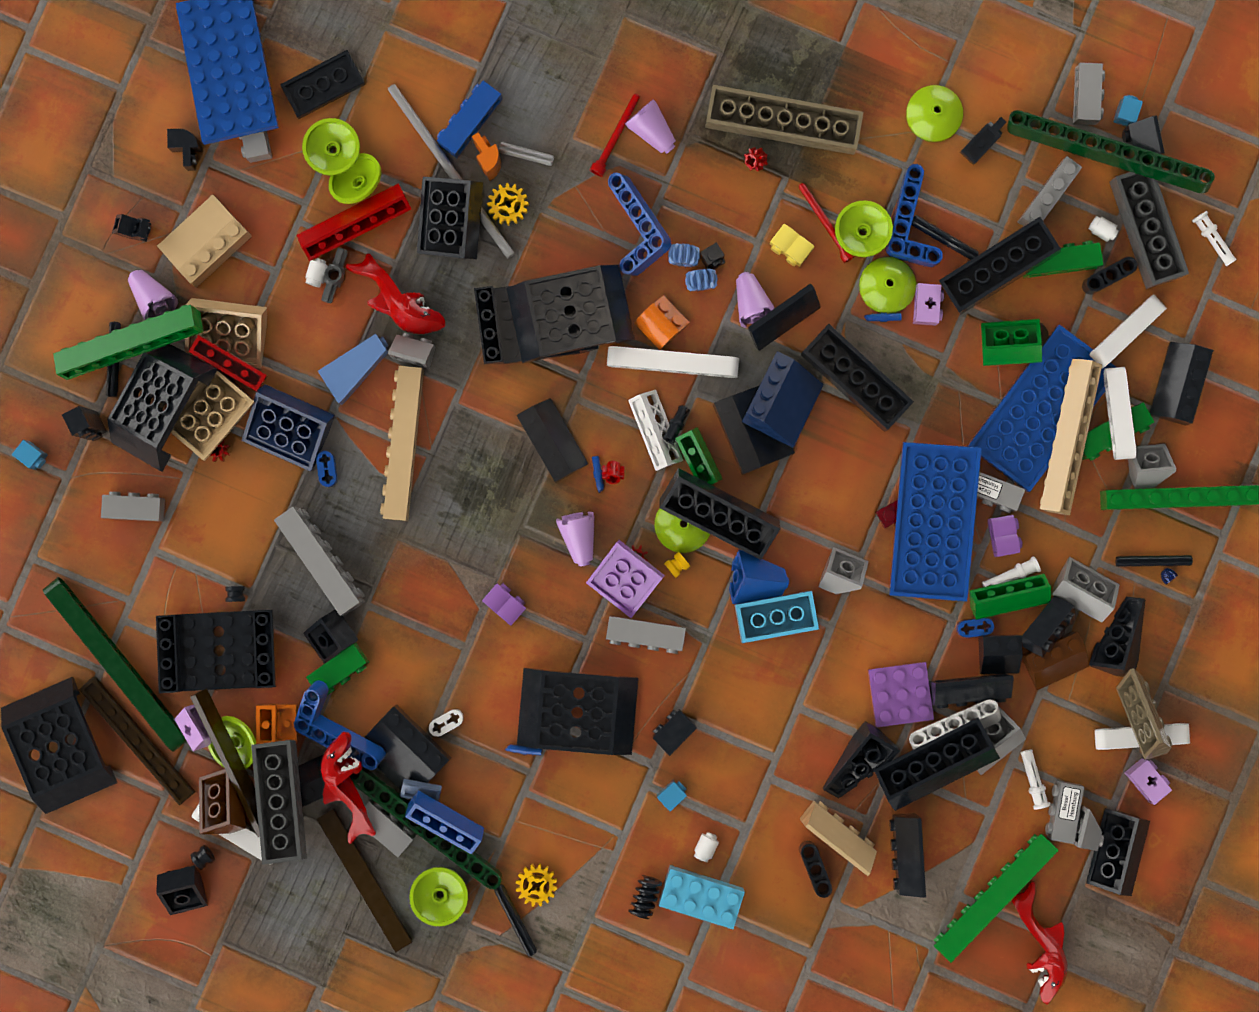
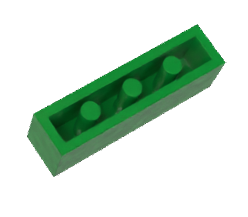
(1071, 259)
(1100, 437)
(1010, 596)

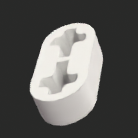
(443, 718)

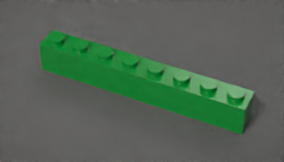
(128, 342)
(1179, 497)
(995, 898)

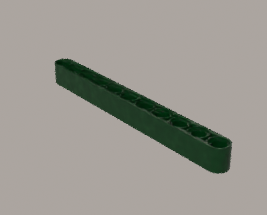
(1118, 149)
(115, 663)
(435, 841)

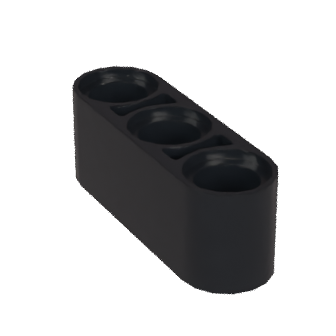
(1118, 273)
(821, 876)

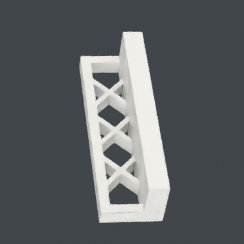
(652, 430)

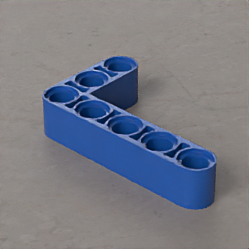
(906, 220)
(641, 222)
(325, 731)

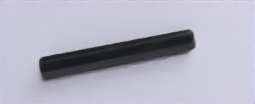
(944, 237)
(112, 370)
(1173, 560)
(515, 920)

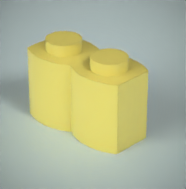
(791, 245)

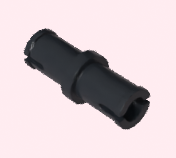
(676, 424)

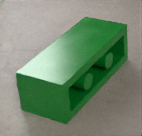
(698, 456)
(340, 668)

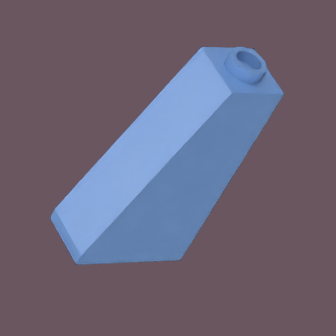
(353, 367)

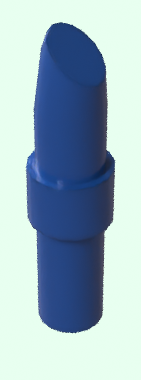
(884, 317)
(597, 473)
(523, 750)

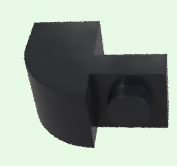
(184, 141)
(131, 227)

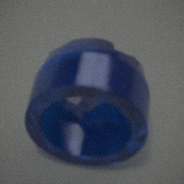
(1168, 575)

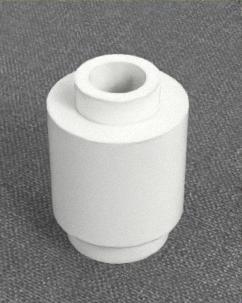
(1103, 228)
(316, 272)
(706, 847)

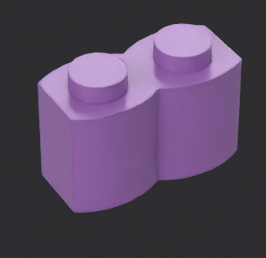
(1004, 535)
(504, 603)

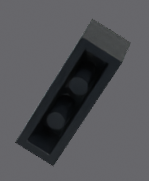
(84, 423)
(1049, 626)

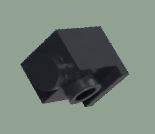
(712, 256)

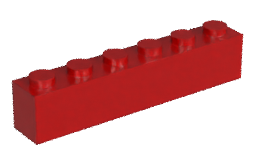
(353, 222)

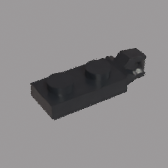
(983, 141)

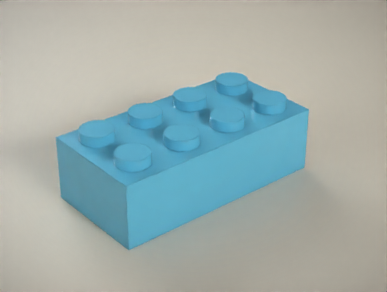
(776, 617)
(701, 897)

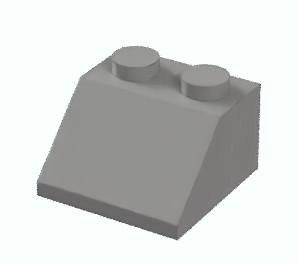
(412, 351)

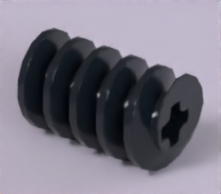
(645, 897)

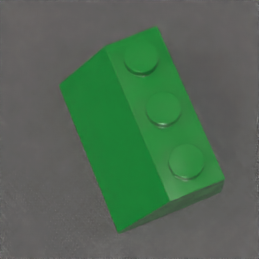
(1011, 342)

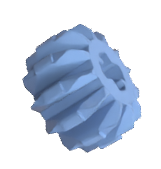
(684, 255)
(701, 279)

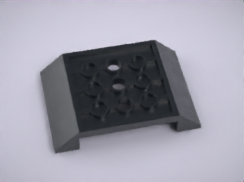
(541, 315)
(498, 329)
(169, 378)
(188, 651)
(606, 709)
(71, 770)

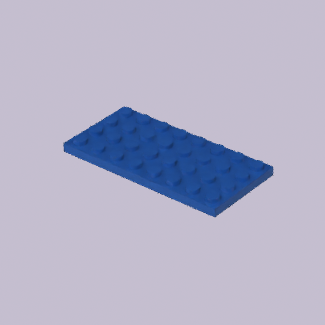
(226, 68)
(1024, 424)
(935, 521)

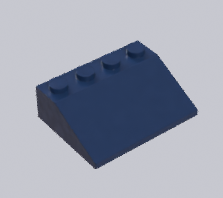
(783, 400)
(287, 427)

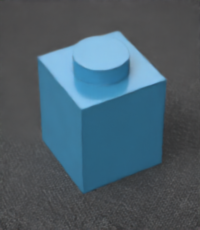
(1127, 110)
(30, 455)
(672, 794)

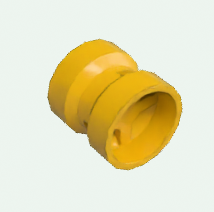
(677, 564)

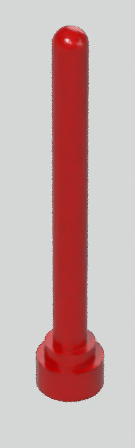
(598, 167)
(845, 257)

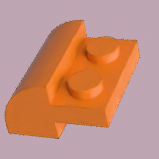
(489, 157)
(661, 322)
(275, 723)

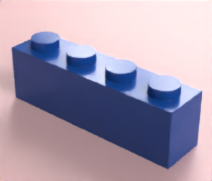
(469, 119)
(444, 822)

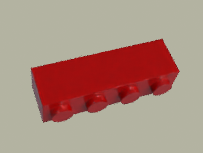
(227, 363)

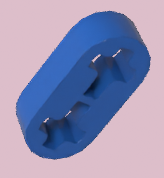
(322, 469)
(976, 632)

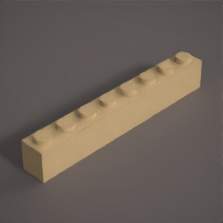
(1070, 436)
(403, 443)

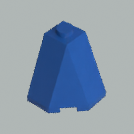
(756, 579)

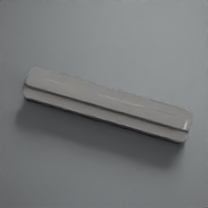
(526, 154)

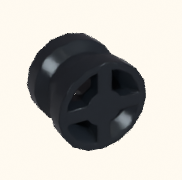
(235, 594)
(202, 857)

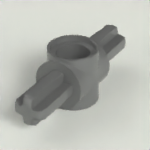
(331, 285)

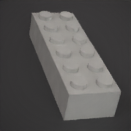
(319, 560)

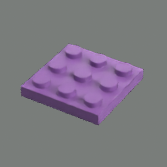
(625, 578)
(900, 694)

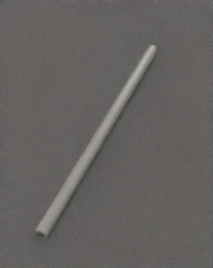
(446, 164)

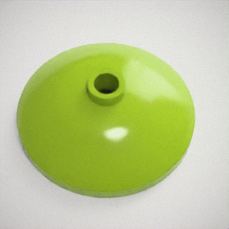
(929, 124)
(323, 137)
(356, 182)
(867, 217)
(878, 294)
(676, 537)
(241, 737)
(435, 909)

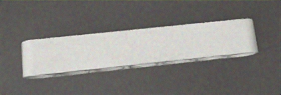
(673, 362)

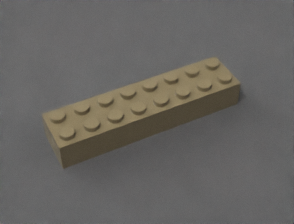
(784, 119)

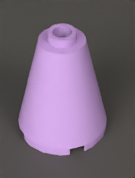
(652, 127)
(150, 295)
(752, 299)
(578, 536)

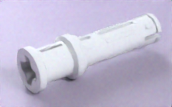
(1212, 228)
(1020, 571)
(1036, 788)

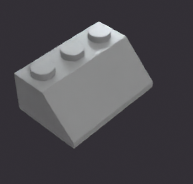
(1086, 590)
(1004, 736)

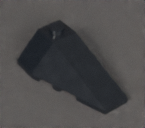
(1121, 643)
(864, 753)

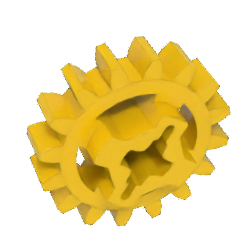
(498, 208)
(541, 892)

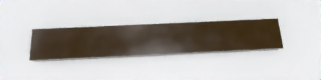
(137, 740)
(227, 754)
(364, 881)

